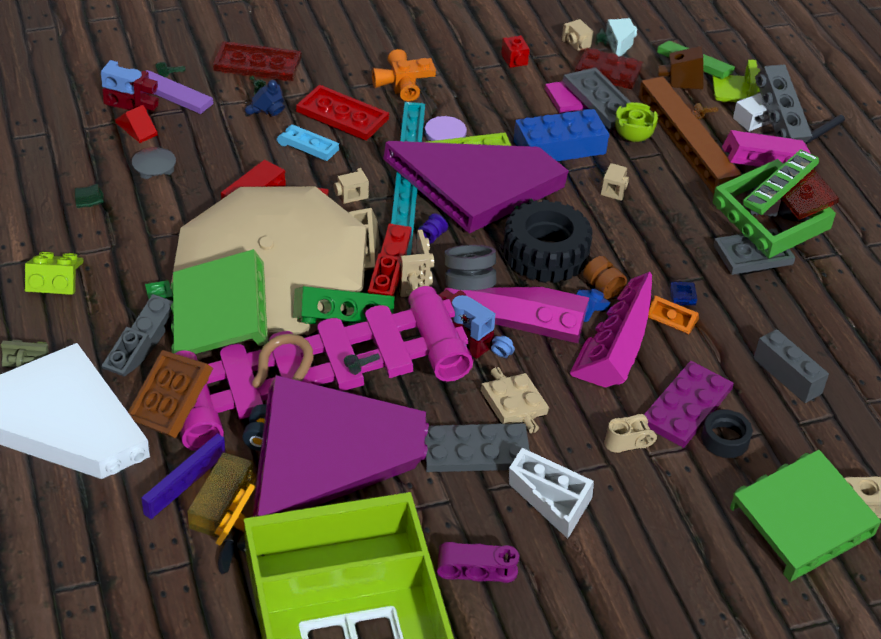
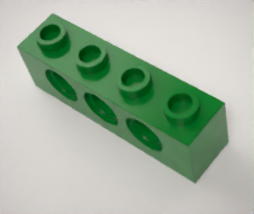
(307, 300)

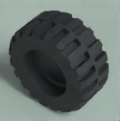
(544, 259)

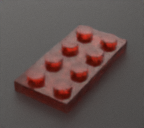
(257, 61)

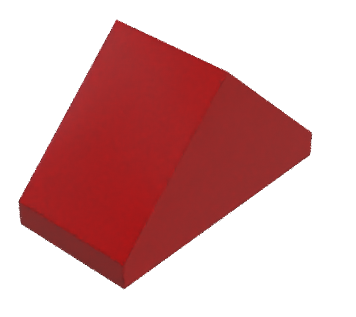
(137, 124)

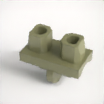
(18, 353)

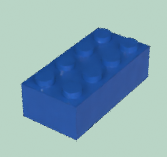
(564, 134)

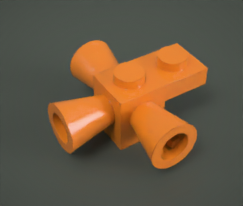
(403, 74)

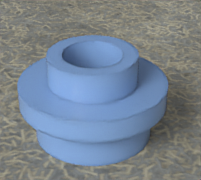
(502, 346)

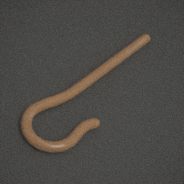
(276, 342)

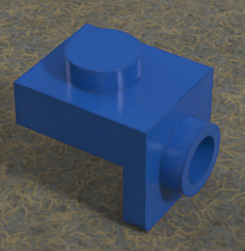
(596, 302)

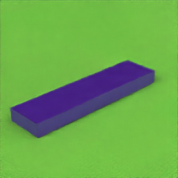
(183, 476)

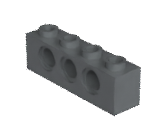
(782, 103)

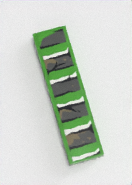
(781, 182)

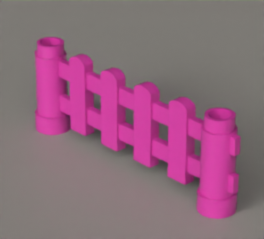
(427, 312)

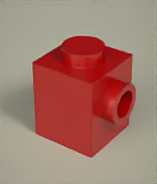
(515, 51)

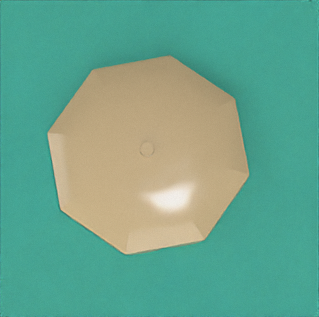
(295, 233)

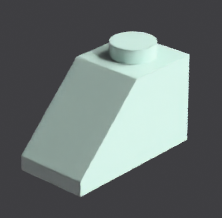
(620, 35)

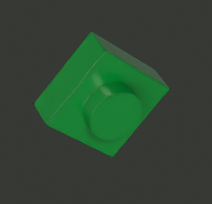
(160, 289)

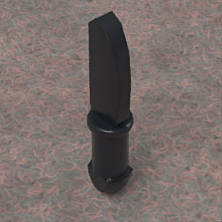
(227, 550)

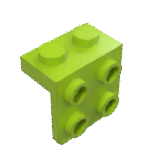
(736, 88)
(52, 273)

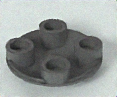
(154, 162)

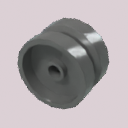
(470, 267)

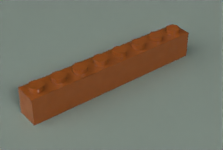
(687, 133)

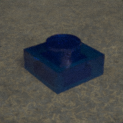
(683, 293)

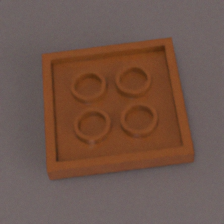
(169, 393)

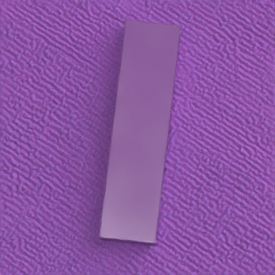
(181, 94)

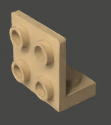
(416, 268)

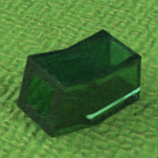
(89, 196)

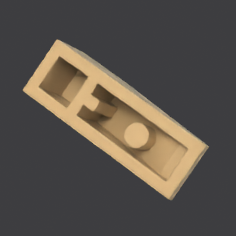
(367, 218)

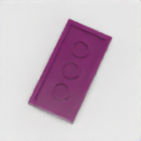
(687, 403)

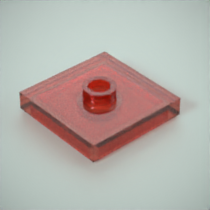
(810, 196)

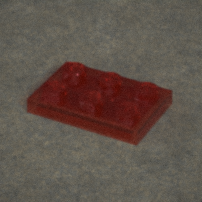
(617, 69)

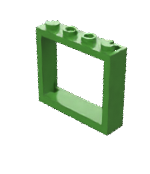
(752, 228)

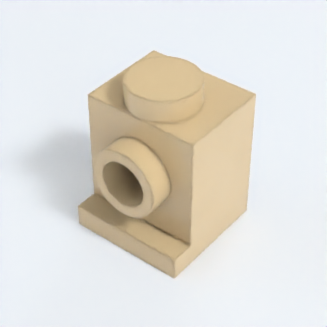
(577, 34)
(615, 182)
(352, 187)

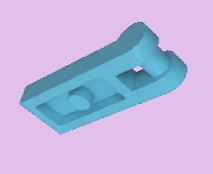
(308, 142)

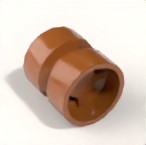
(605, 277)

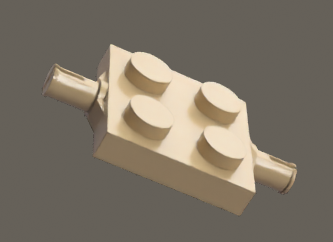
(514, 399)

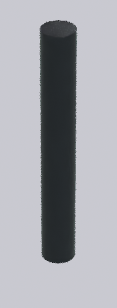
(826, 127)

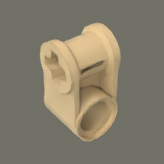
(628, 432)

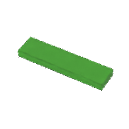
(710, 65)

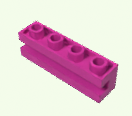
(760, 149)

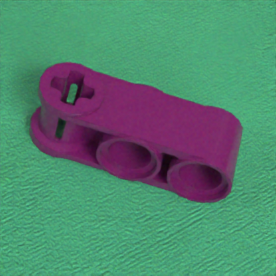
(477, 562)

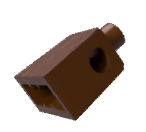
(684, 68)

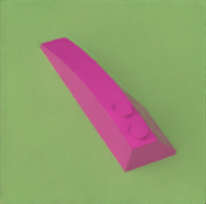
(534, 310)
(613, 350)

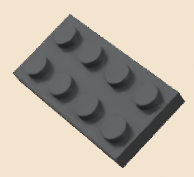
(596, 93)
(474, 447)

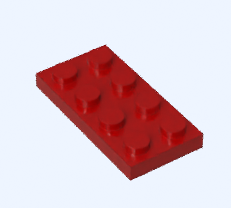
(342, 112)

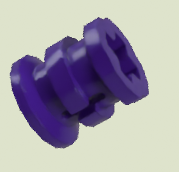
(434, 227)

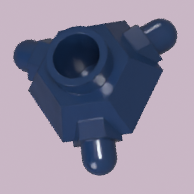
(267, 100)

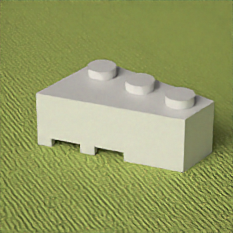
(551, 489)

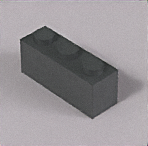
(791, 366)

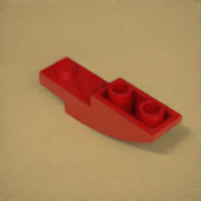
(387, 267)

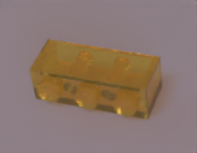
(218, 493)

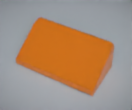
(672, 315)

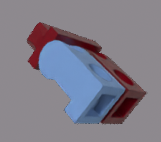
(128, 87)
(475, 319)

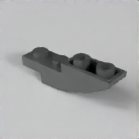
(141, 338)

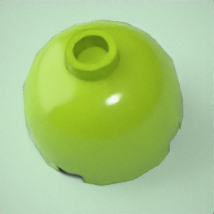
(635, 122)

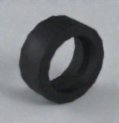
(723, 447)

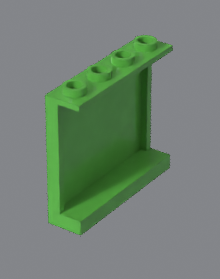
(219, 303)
(807, 513)

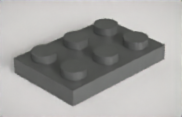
(743, 256)

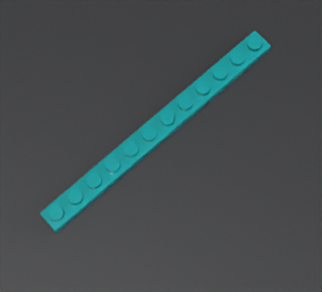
(405, 192)

